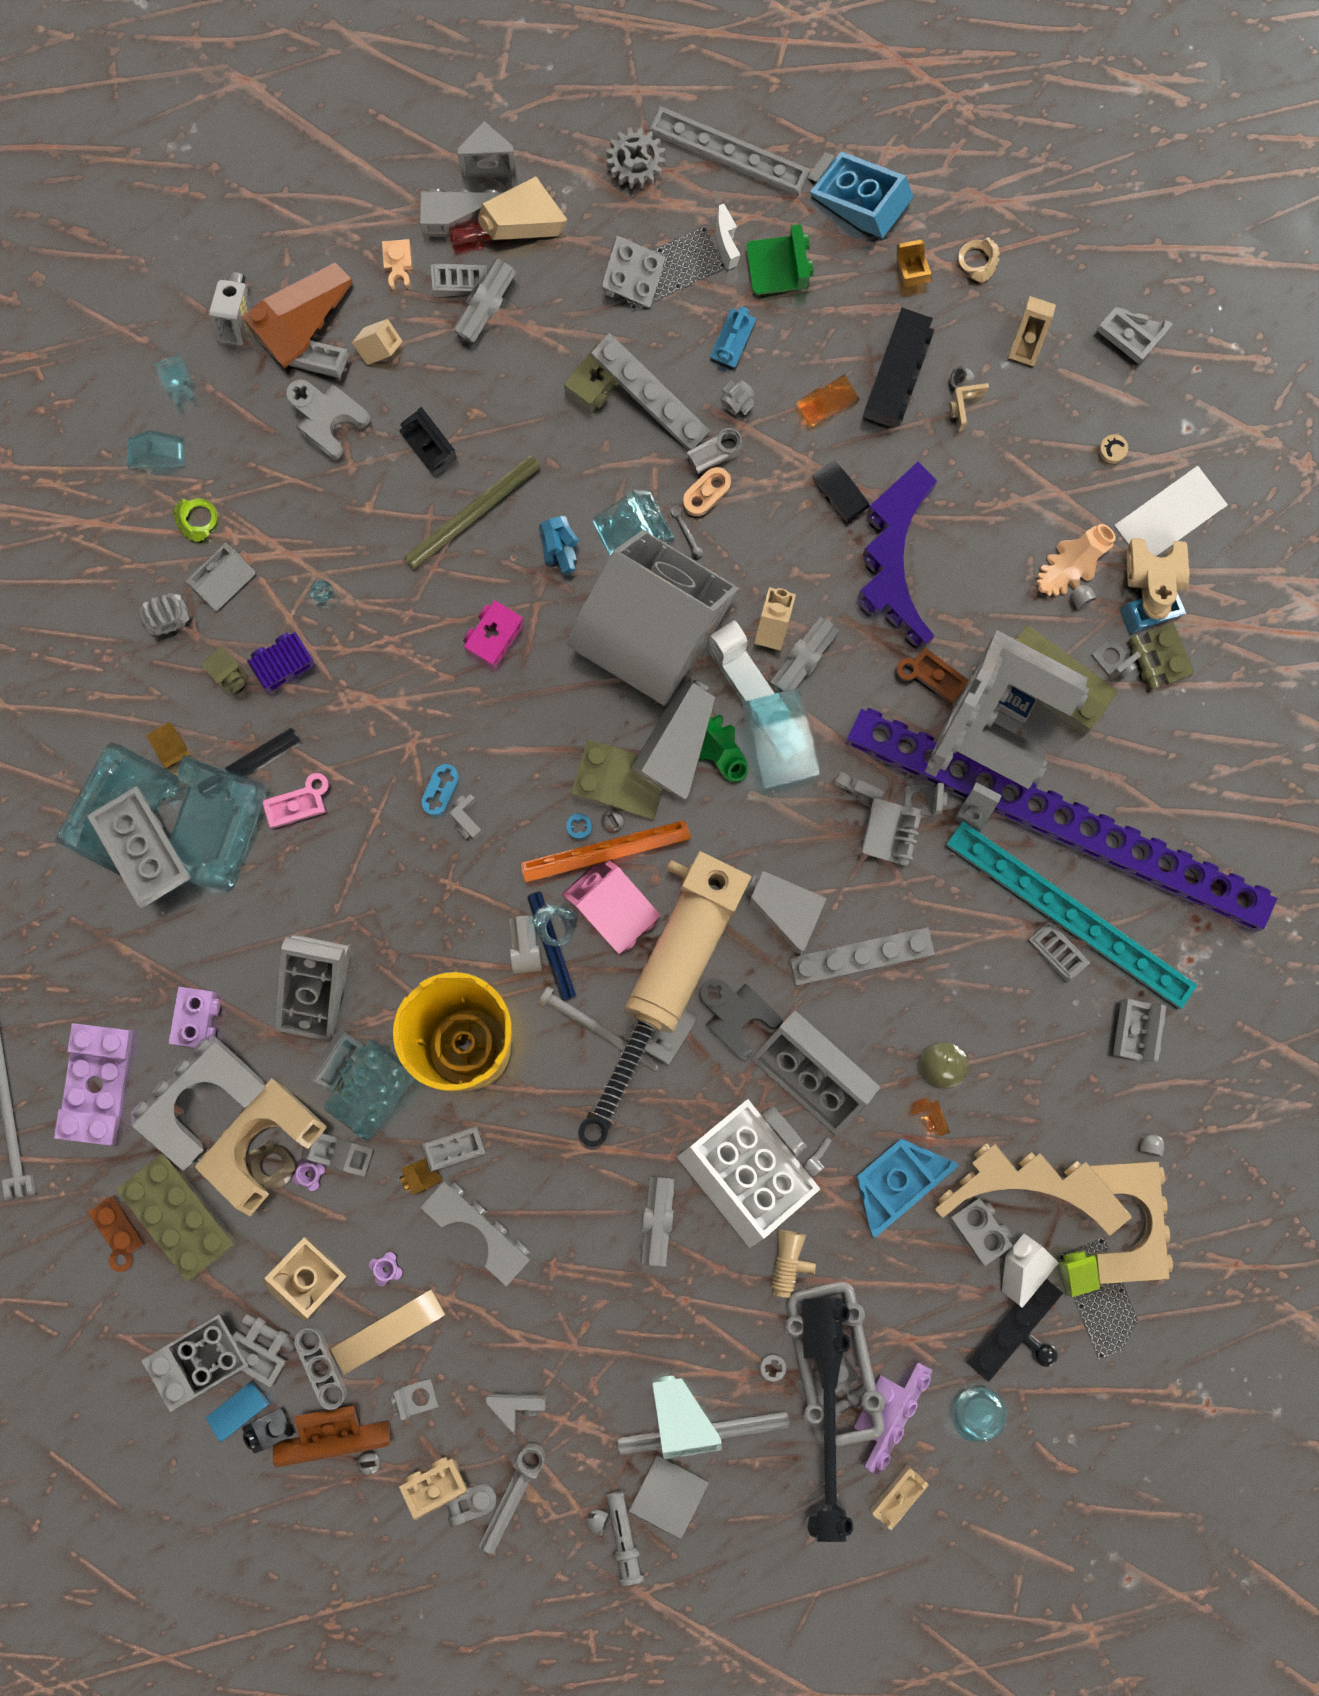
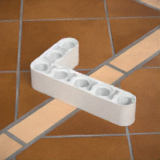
(729, 652)

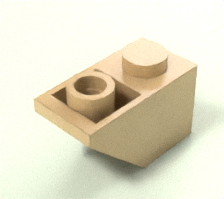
(775, 618)

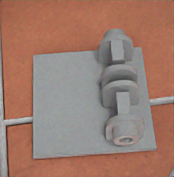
(632, 272)
(891, 832)

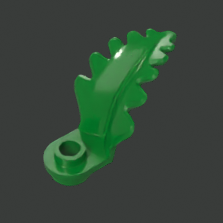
(721, 748)

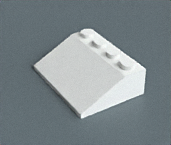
(748, 1173)

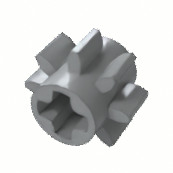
(738, 397)

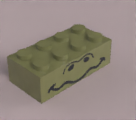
(177, 1217)

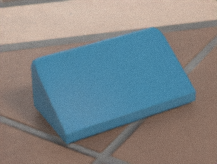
(237, 1411)

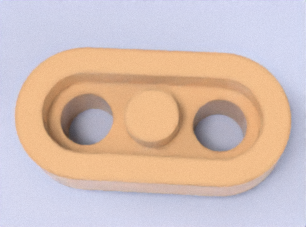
(704, 491)

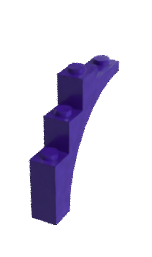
(886, 552)

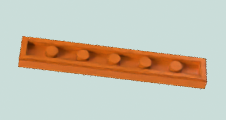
(605, 851)

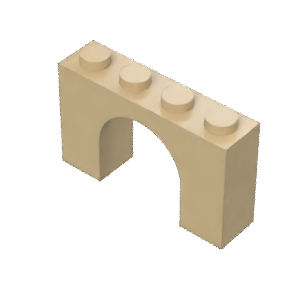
(225, 1162)
(1149, 1257)

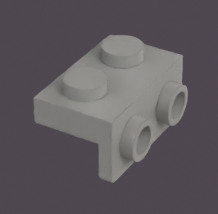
(1139, 1030)

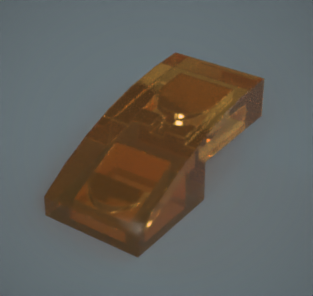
(828, 400)

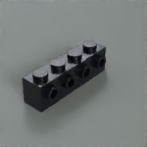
(897, 368)

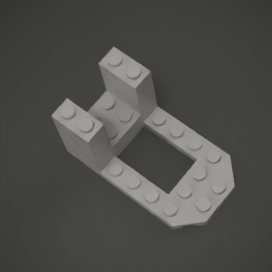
(971, 723)

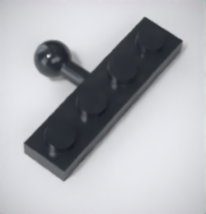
(1014, 1330)

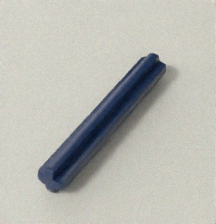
(553, 953)

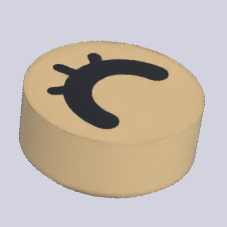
(1113, 449)

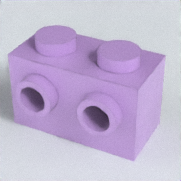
(193, 1016)

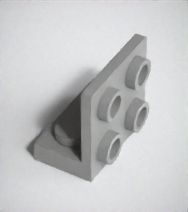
(664, 1044)

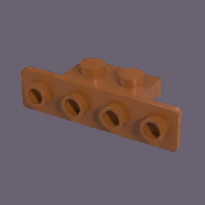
(330, 1435)

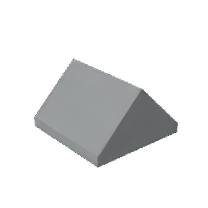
(486, 153)

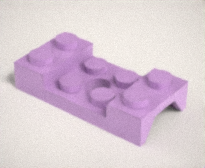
(87, 1114)

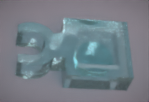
(175, 376)

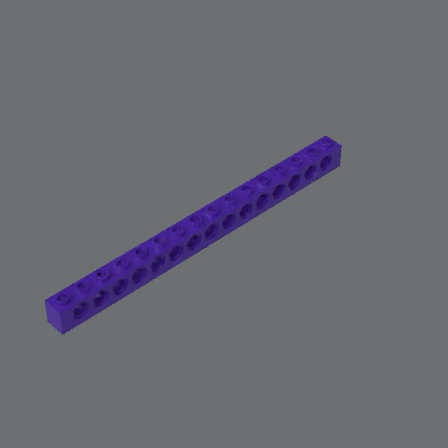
(1259, 899)

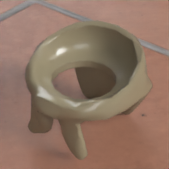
(282, 1176)

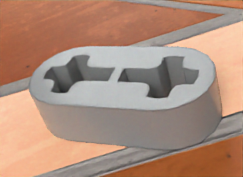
(784, 1130)

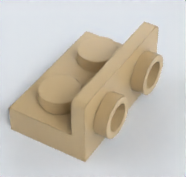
(434, 1488)

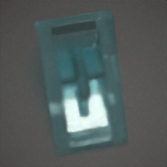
(155, 450)

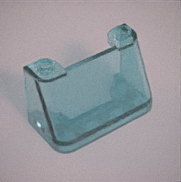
(112, 776)
(215, 821)

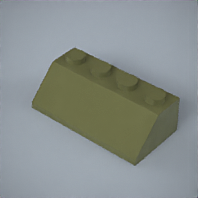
(1099, 693)

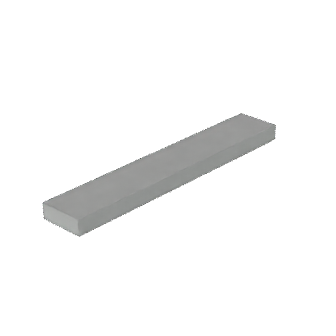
(729, 151)

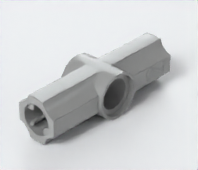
(484, 300)
(804, 656)
(657, 1221)

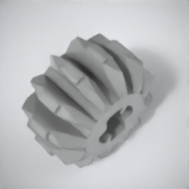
(163, 614)

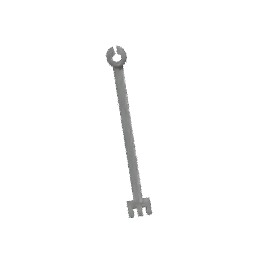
(17, 1179)

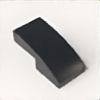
(841, 490)

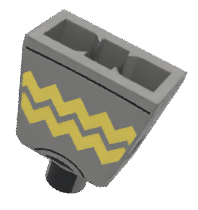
(228, 307)

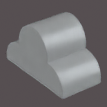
(311, 986)

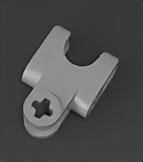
(323, 413)

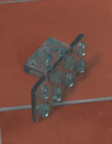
(368, 1089)

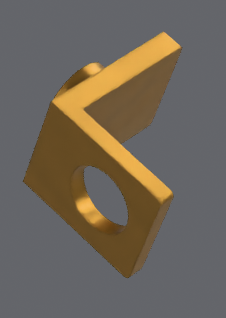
(167, 744)

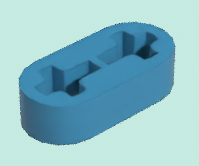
(434, 787)

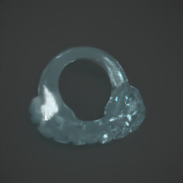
(543, 915)

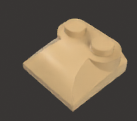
(303, 1280)

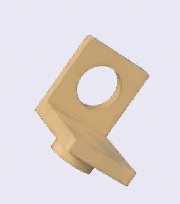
(957, 407)

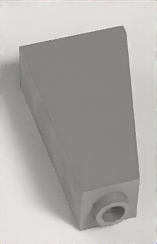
(677, 739)

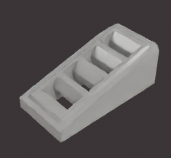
(455, 269)
(1066, 975)

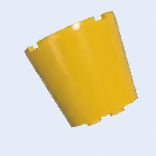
(440, 1019)

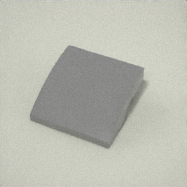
(668, 1497)

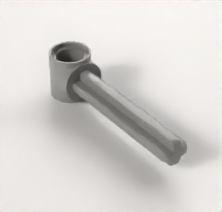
(512, 1497)

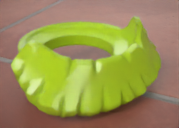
(182, 510)

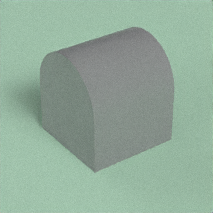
(650, 615)

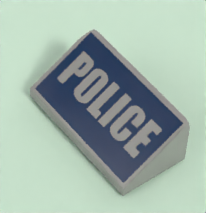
(1018, 705)

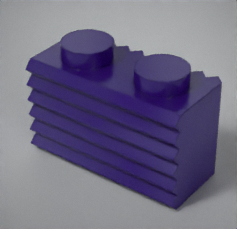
(280, 661)

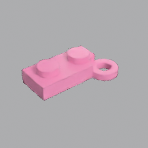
(296, 804)

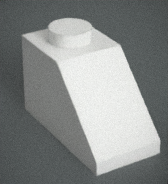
(1026, 1269)

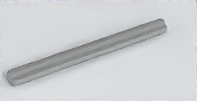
(724, 1429)

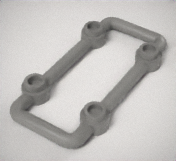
(872, 1400)

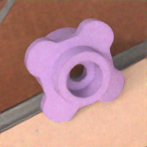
(300, 1175)
(393, 1270)

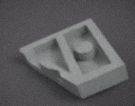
(1133, 332)

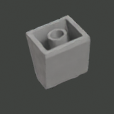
(786, 909)

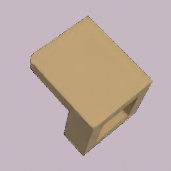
(377, 341)

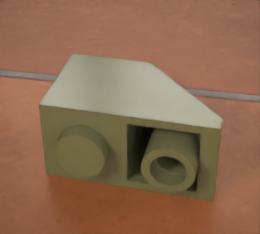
(225, 671)

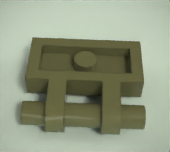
(1169, 655)

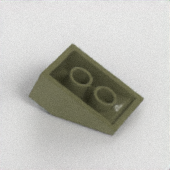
(610, 782)

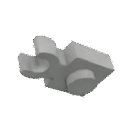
(864, 792)

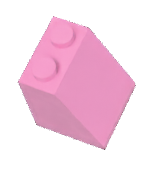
(612, 905)

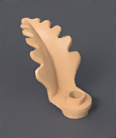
(1076, 560)

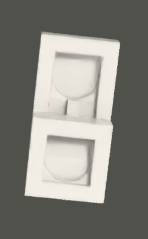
(725, 231)

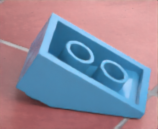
(863, 193)

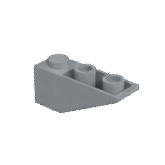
(451, 209)

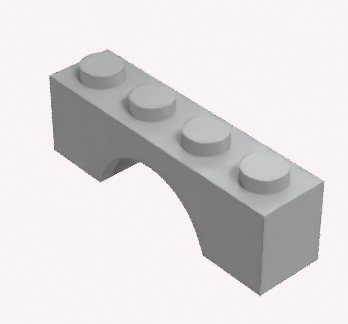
(504, 1256)

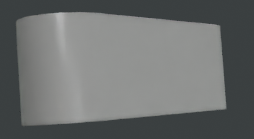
(320, 1383)

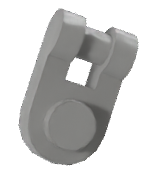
(480, 1500)

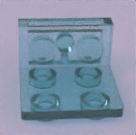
(629, 517)

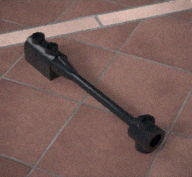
(826, 1343)

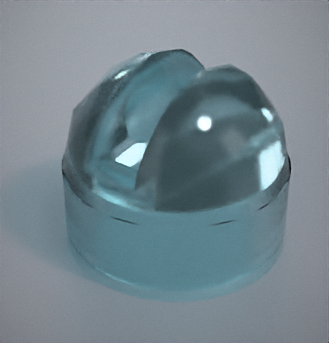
(320, 584)

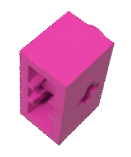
(507, 627)

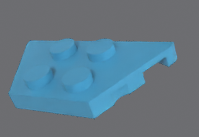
(899, 1181)

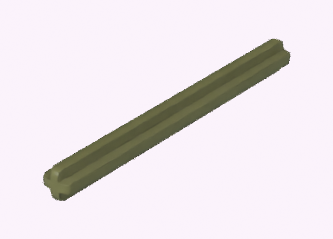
(472, 512)

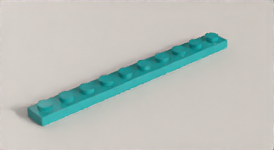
(1071, 915)

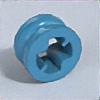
(580, 835)

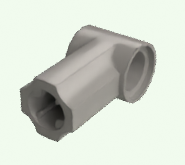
(712, 452)
(524, 951)

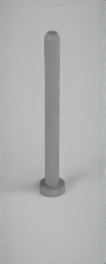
(593, 1026)

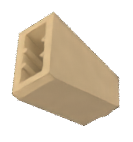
(522, 213)

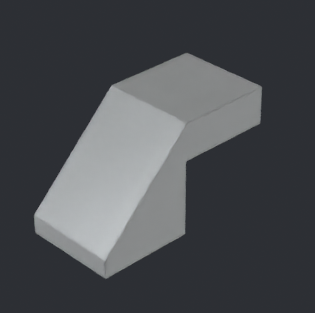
(339, 1154)

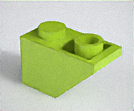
(1079, 1273)

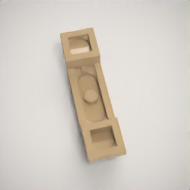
(387, 1332)

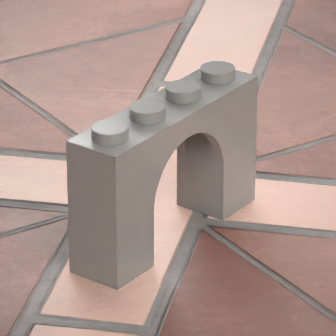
(210, 1064)

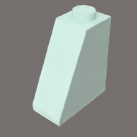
(682, 1421)

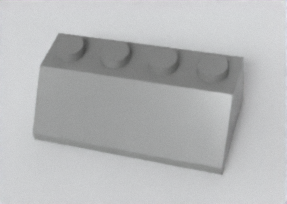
(816, 1073)

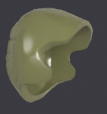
(943, 1065)

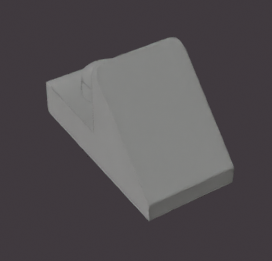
(507, 1405)

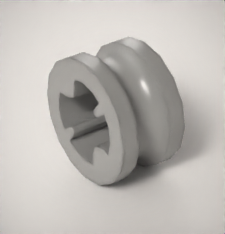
(778, 1375)

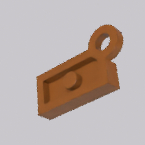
(934, 674)
(117, 1231)

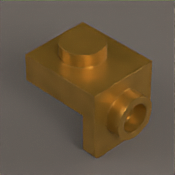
(913, 263)
(418, 1178)

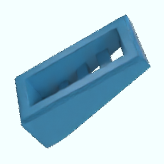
(1137, 620)

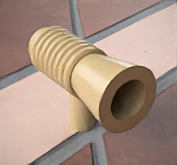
(787, 1262)

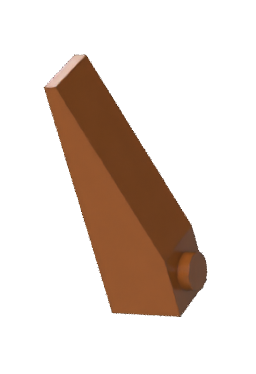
(293, 314)

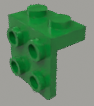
(780, 262)

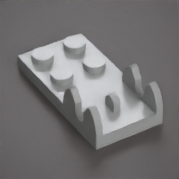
(139, 847)

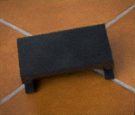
(427, 441)

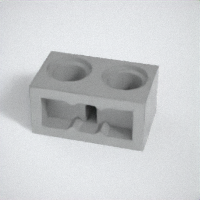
(975, 1235)

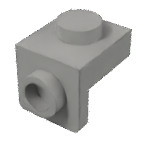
(465, 825)

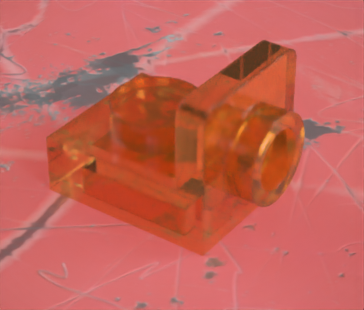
(935, 1120)

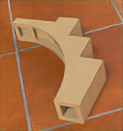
(1080, 1187)

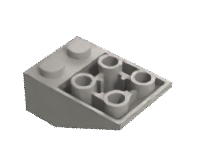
(194, 1363)

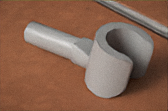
(812, 1165)

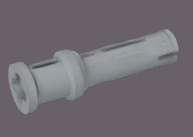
(626, 1553)

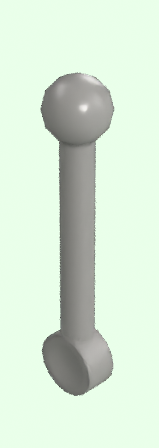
(676, 512)

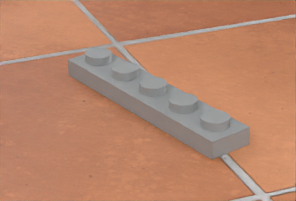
(649, 392)
(862, 956)

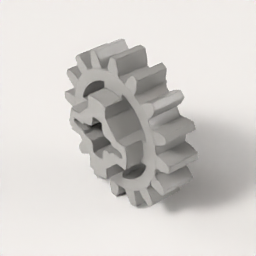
(630, 147)

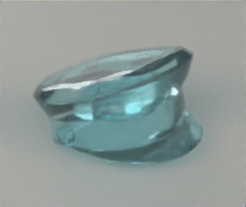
(980, 1415)

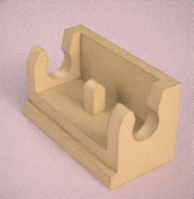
(898, 1497)

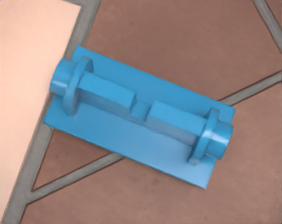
(733, 337)

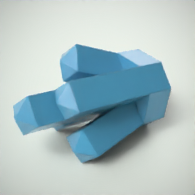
(559, 543)

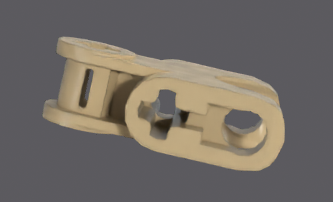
(1157, 576)

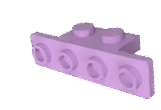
(899, 1406)

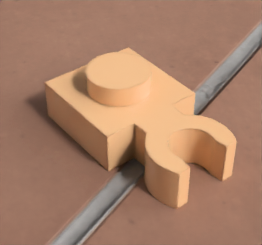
(397, 259)

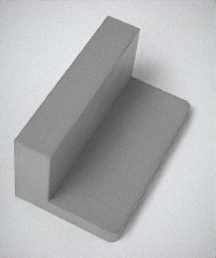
(220, 576)

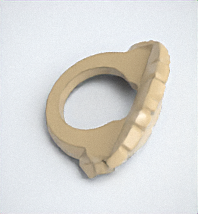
(980, 273)

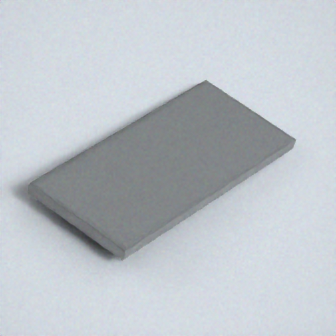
(821, 167)

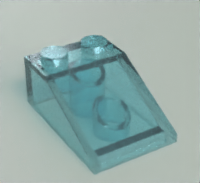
(781, 738)

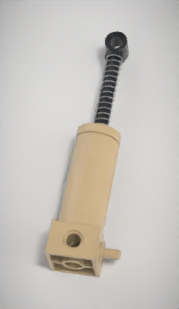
(672, 970)

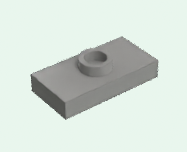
(322, 359)
(978, 806)
(334, 1060)
(453, 1149)

